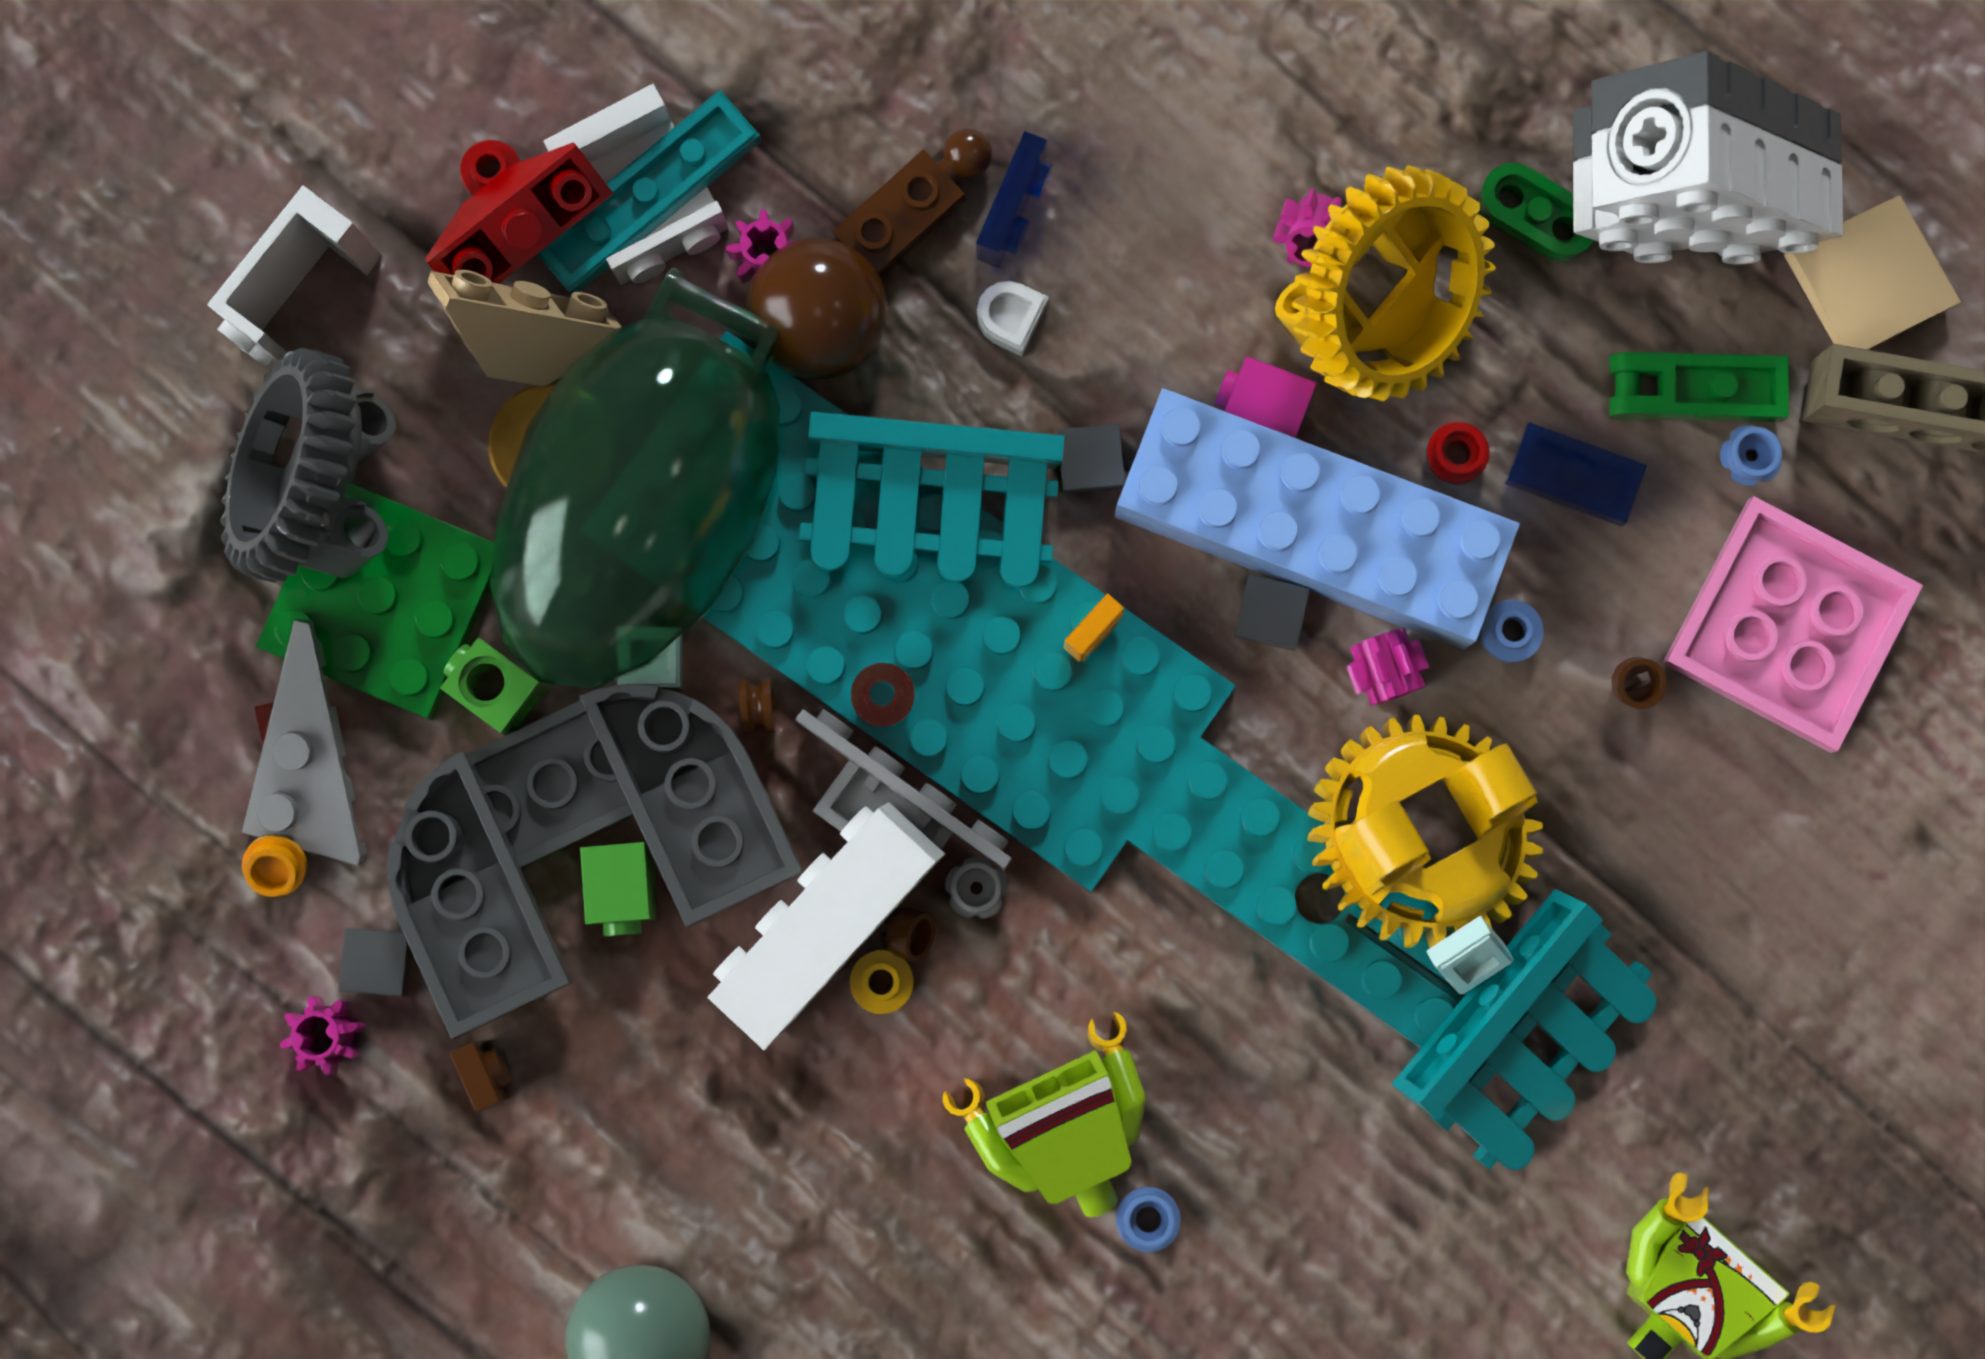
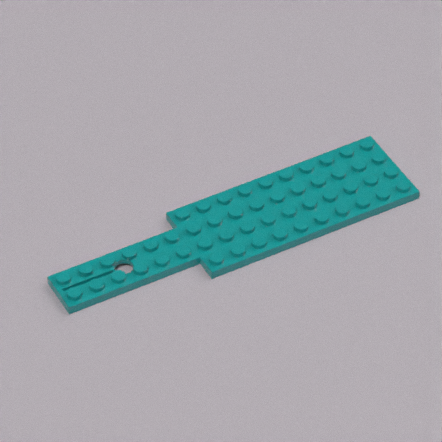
(1047, 744)

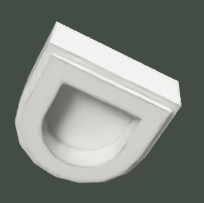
(1010, 314)

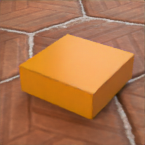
(1094, 628)

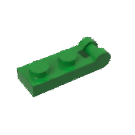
(1700, 387)

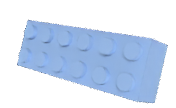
(1316, 520)

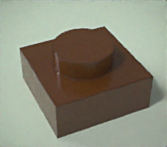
(482, 1074)

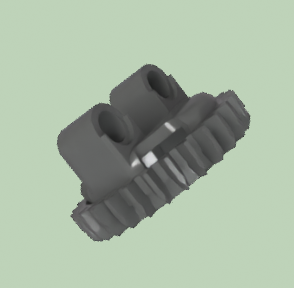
(301, 511)

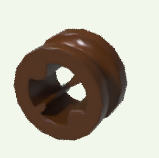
(757, 705)

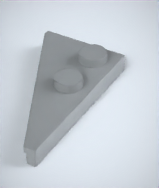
(301, 768)

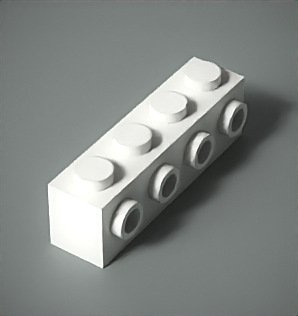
(825, 924)

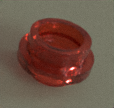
(893, 712)

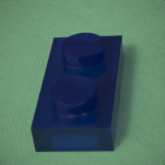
(1025, 177)

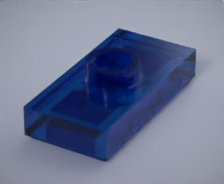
(1575, 474)

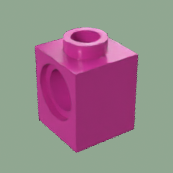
(1266, 396)

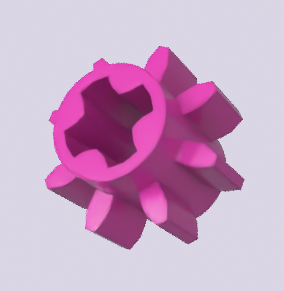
(1298, 224)
(758, 232)

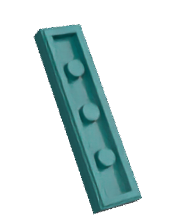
(652, 190)

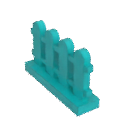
(962, 484)
(1495, 1017)

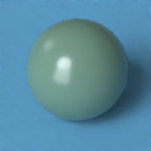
(638, 1315)

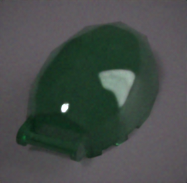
(636, 491)

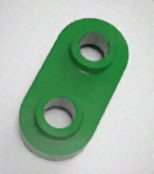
(1539, 208)

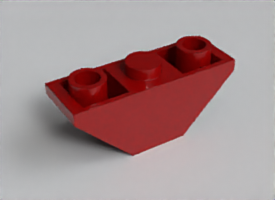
(519, 214)

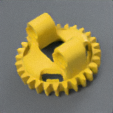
(1407, 222)
(1387, 854)

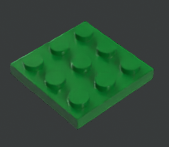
(399, 614)

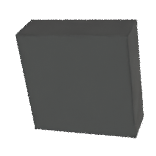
(1092, 459)
(1271, 612)
(374, 962)

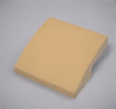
(1874, 278)

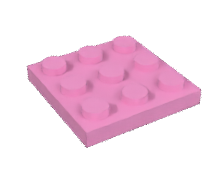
(1792, 624)

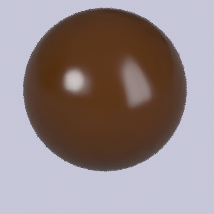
(822, 304)

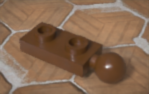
(914, 201)

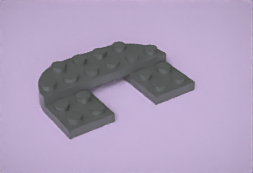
(551, 787)

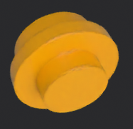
(274, 865)

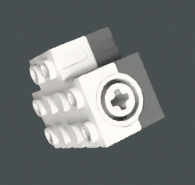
(1705, 163)

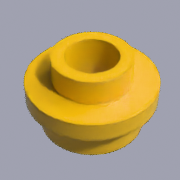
(898, 994)

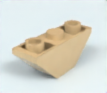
(521, 328)

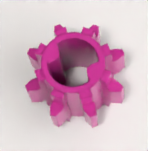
(1387, 666)
(304, 1040)

